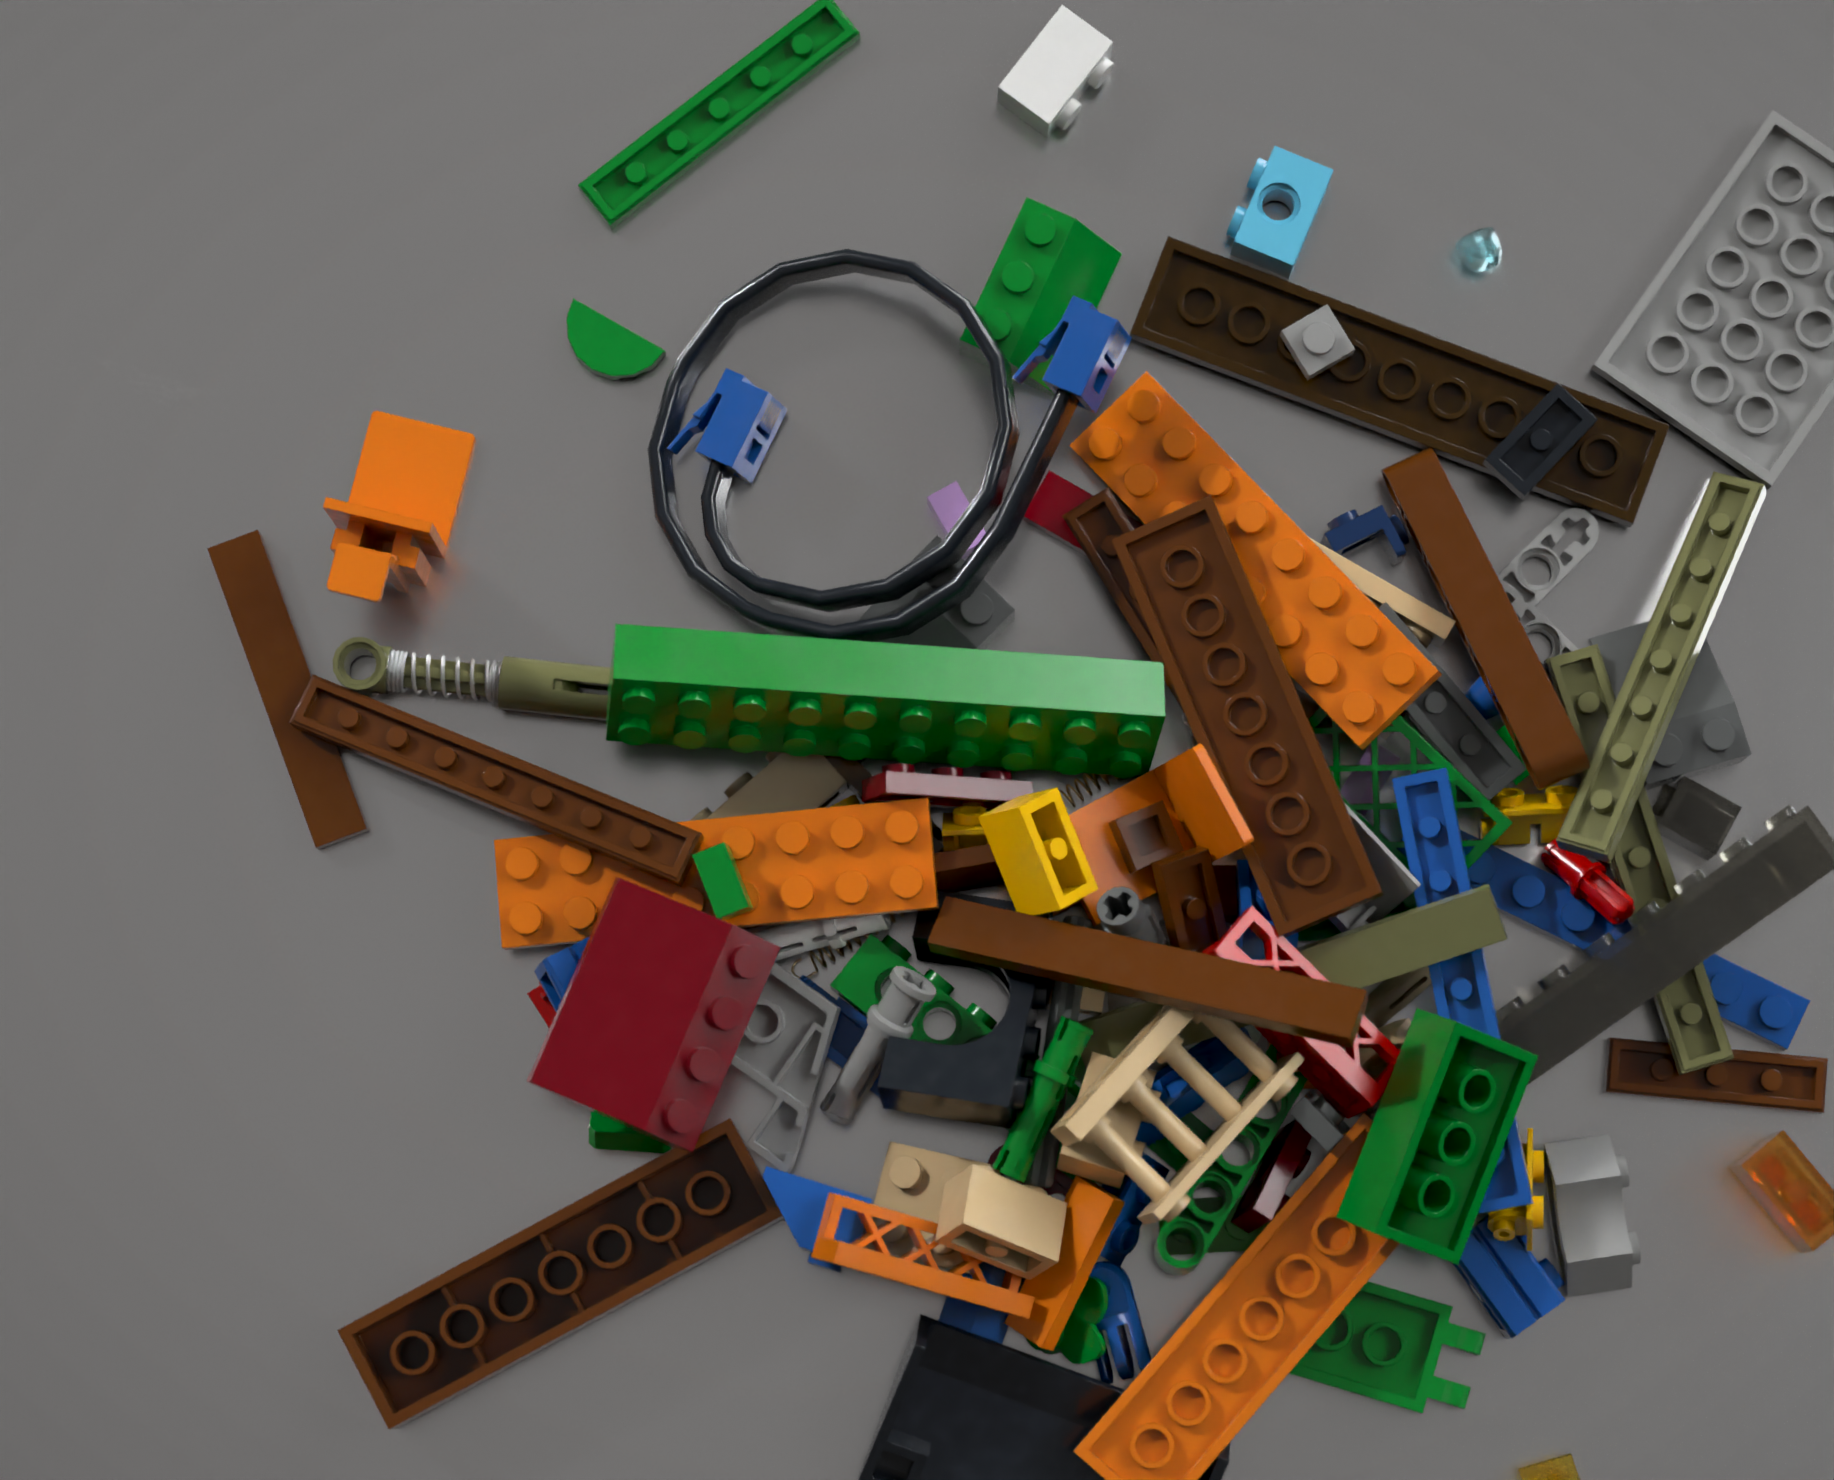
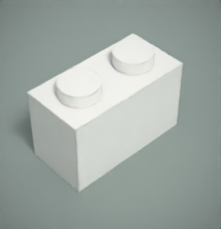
(1056, 73)

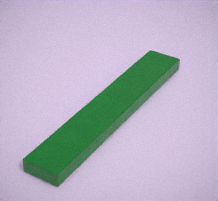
(718, 111)

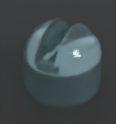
(1480, 249)

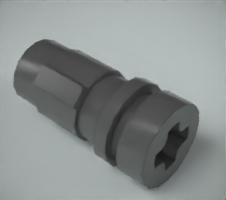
(1127, 915)

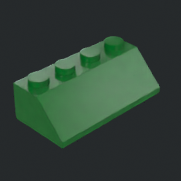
(1437, 1136)

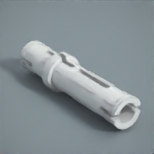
(811, 935)

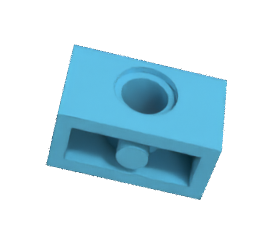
(1279, 242)

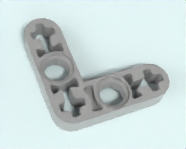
(1526, 596)

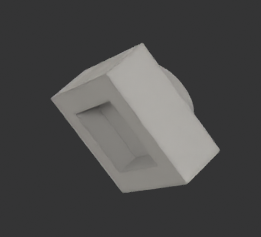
(1317, 342)

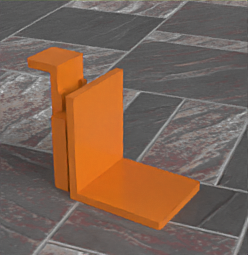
(397, 506)
(1196, 805)

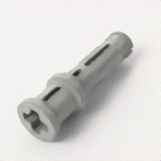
(888, 1018)

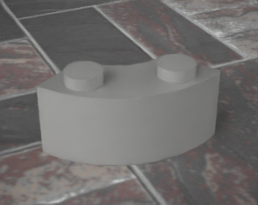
(1589, 1215)

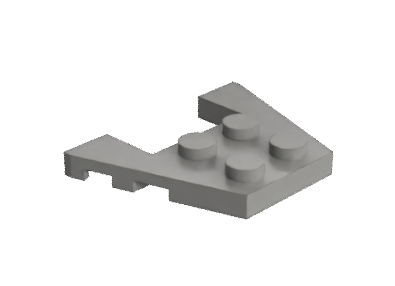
(786, 1055)

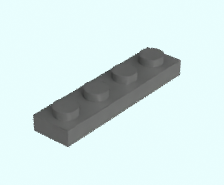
(1458, 728)

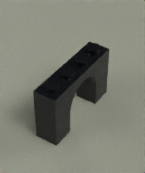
(975, 1079)

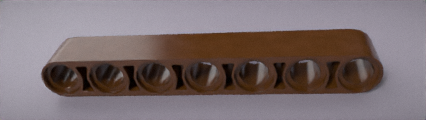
(1485, 619)

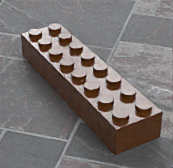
(560, 1275)

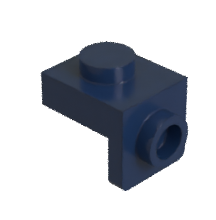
(1353, 531)

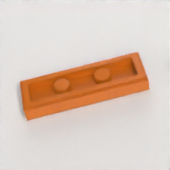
(1087, 1226)

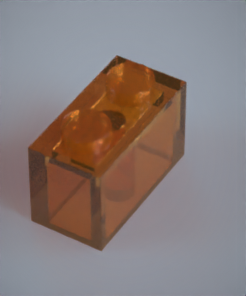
(1789, 1190)

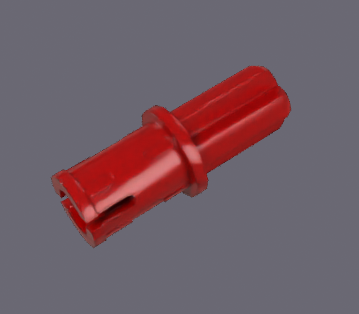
(1589, 882)

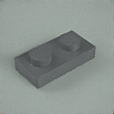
(1320, 1119)

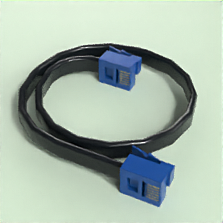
(746, 419)

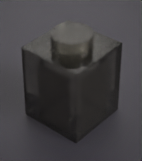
(1694, 816)

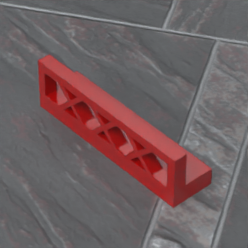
(1325, 1065)

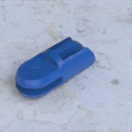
(1120, 1311)

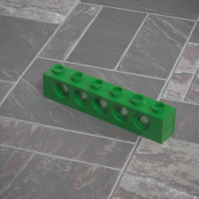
(871, 967)

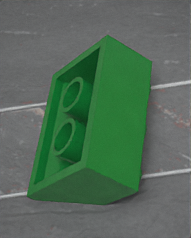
(1034, 280)

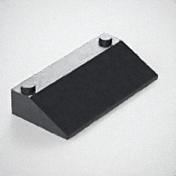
(987, 1414)

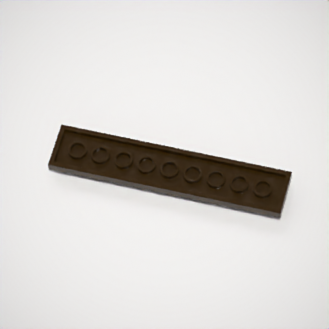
(1393, 382)

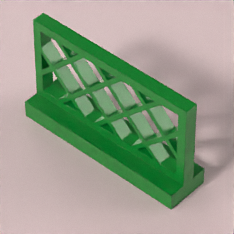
(1439, 761)

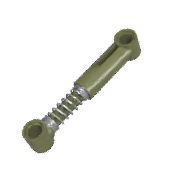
(513, 683)

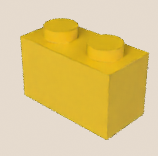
(1038, 852)

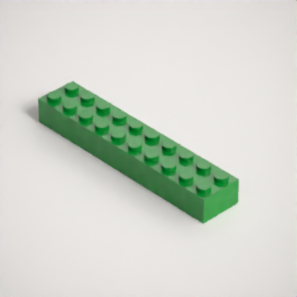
(884, 701)

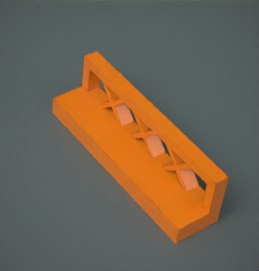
(902, 1269)

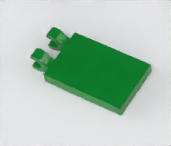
(1389, 1349)

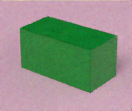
(722, 881)

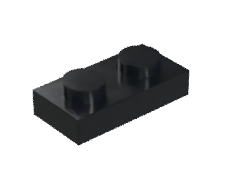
(1540, 441)

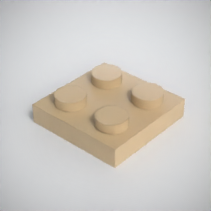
(914, 1185)

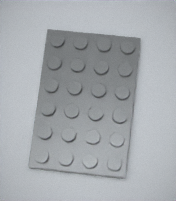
(1743, 310)

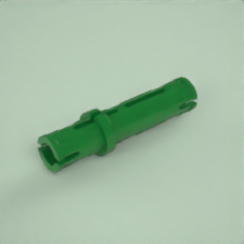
(1046, 1091)

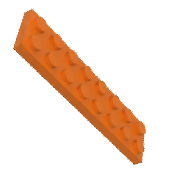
(1320, 620)
(790, 861)
(1243, 1333)

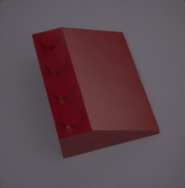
(653, 1014)

